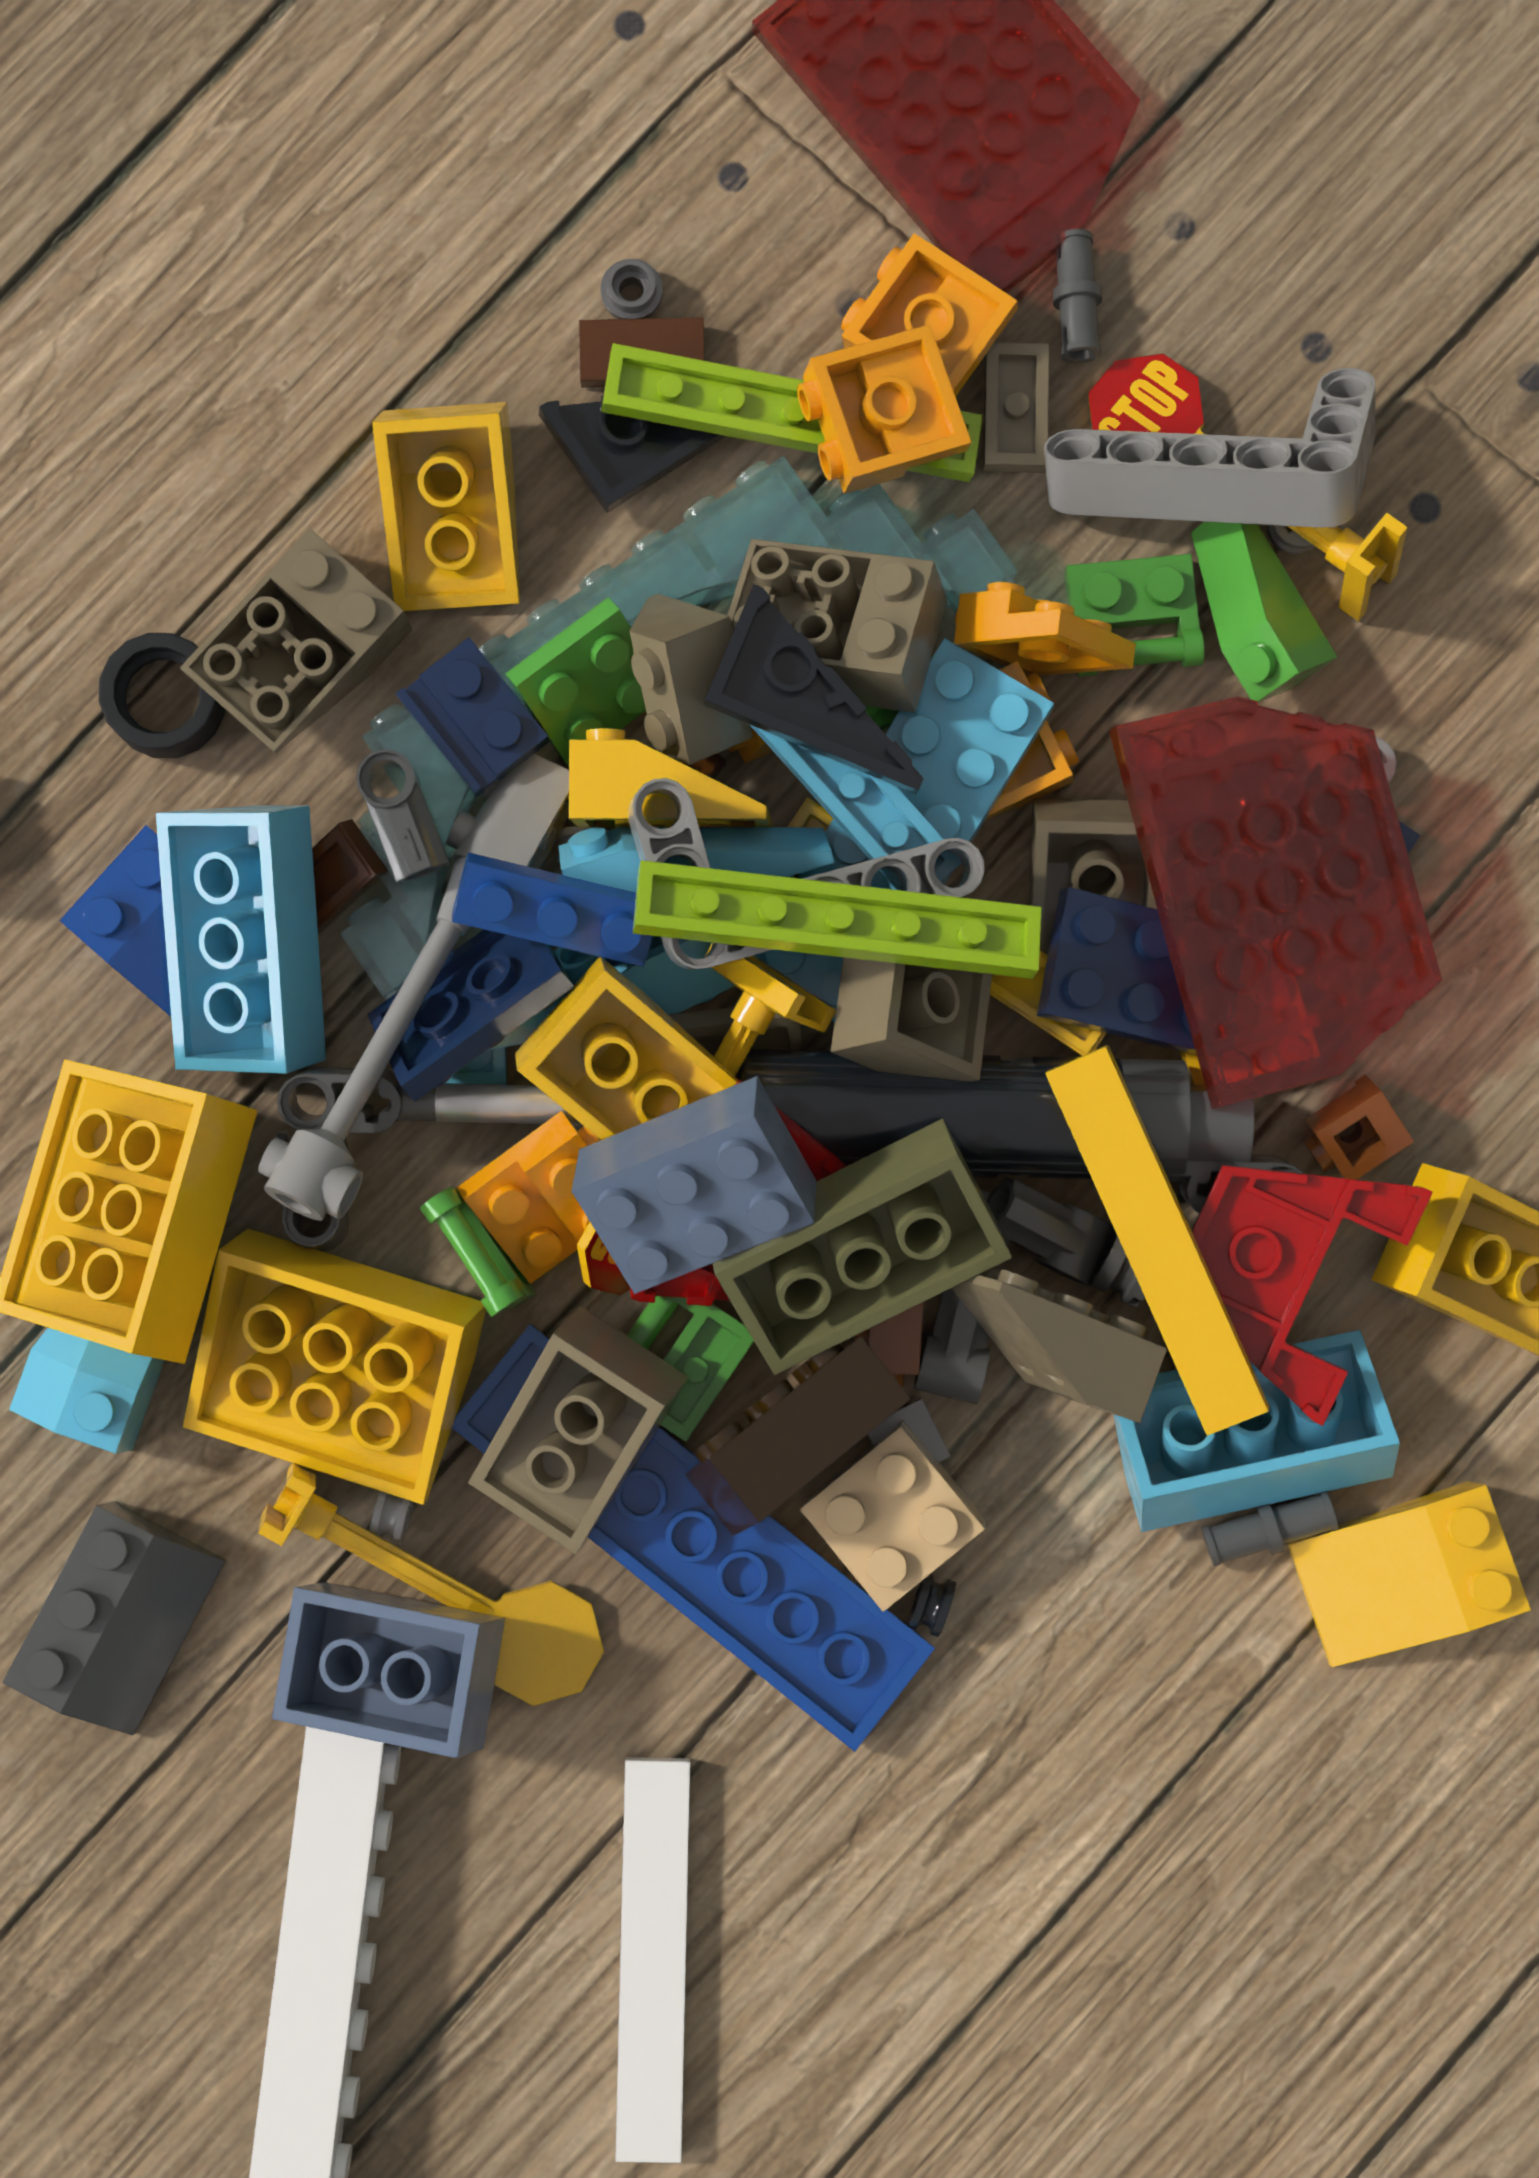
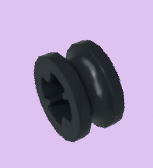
(931, 1604)

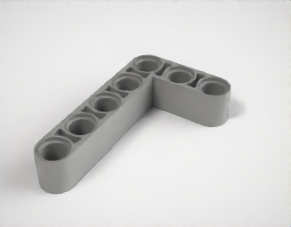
(1225, 476)
(684, 840)

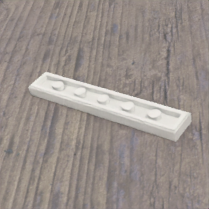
(653, 1960)

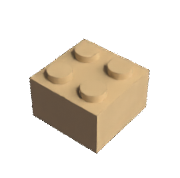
(893, 1515)

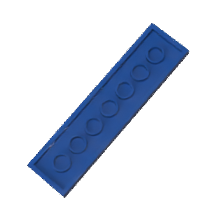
(750, 1591)

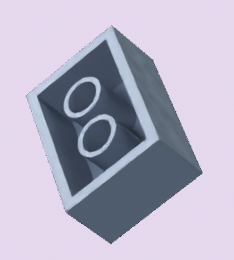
(695, 1185)
(388, 1669)

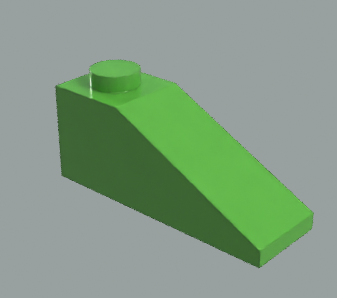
(1258, 610)

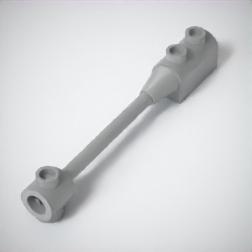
(513, 825)

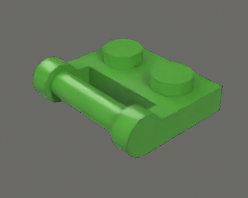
(1142, 595)
(479, 1251)
(704, 1351)

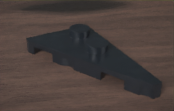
(618, 452)
(786, 689)

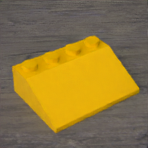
(125, 1211)
(332, 1364)

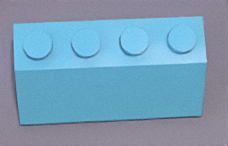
(241, 938)
(1275, 1457)

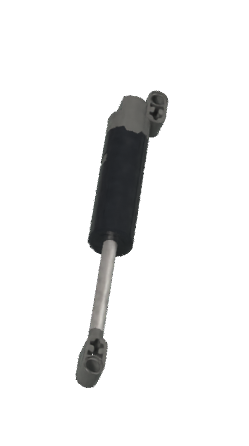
(998, 1122)

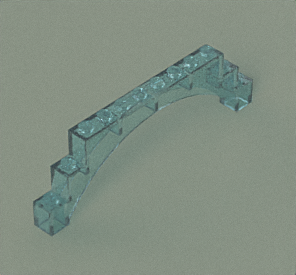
(692, 564)

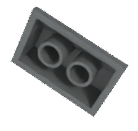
(114, 1620)

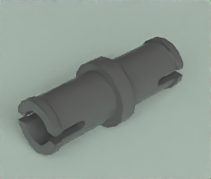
(1077, 297)
(1270, 1528)

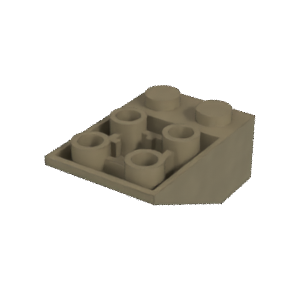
(860, 610)
(297, 642)
(1065, 1343)

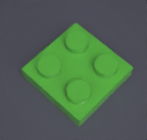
(581, 679)

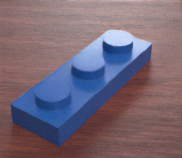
(549, 909)

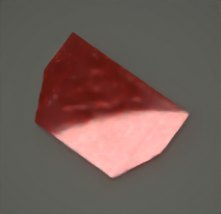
(967, 111)
(1276, 889)

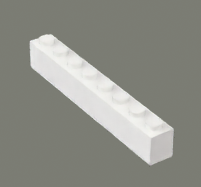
(324, 1957)

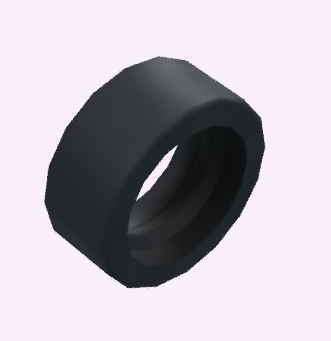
(112, 698)

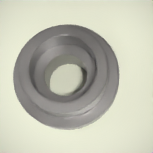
(631, 273)

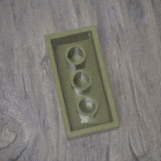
(879, 1245)

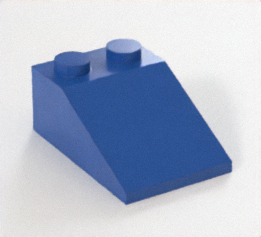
(125, 918)

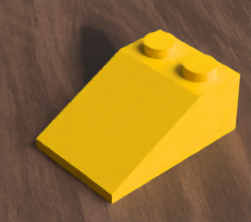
(449, 505)
(611, 769)
(616, 1056)
(1470, 1258)
(1409, 1574)

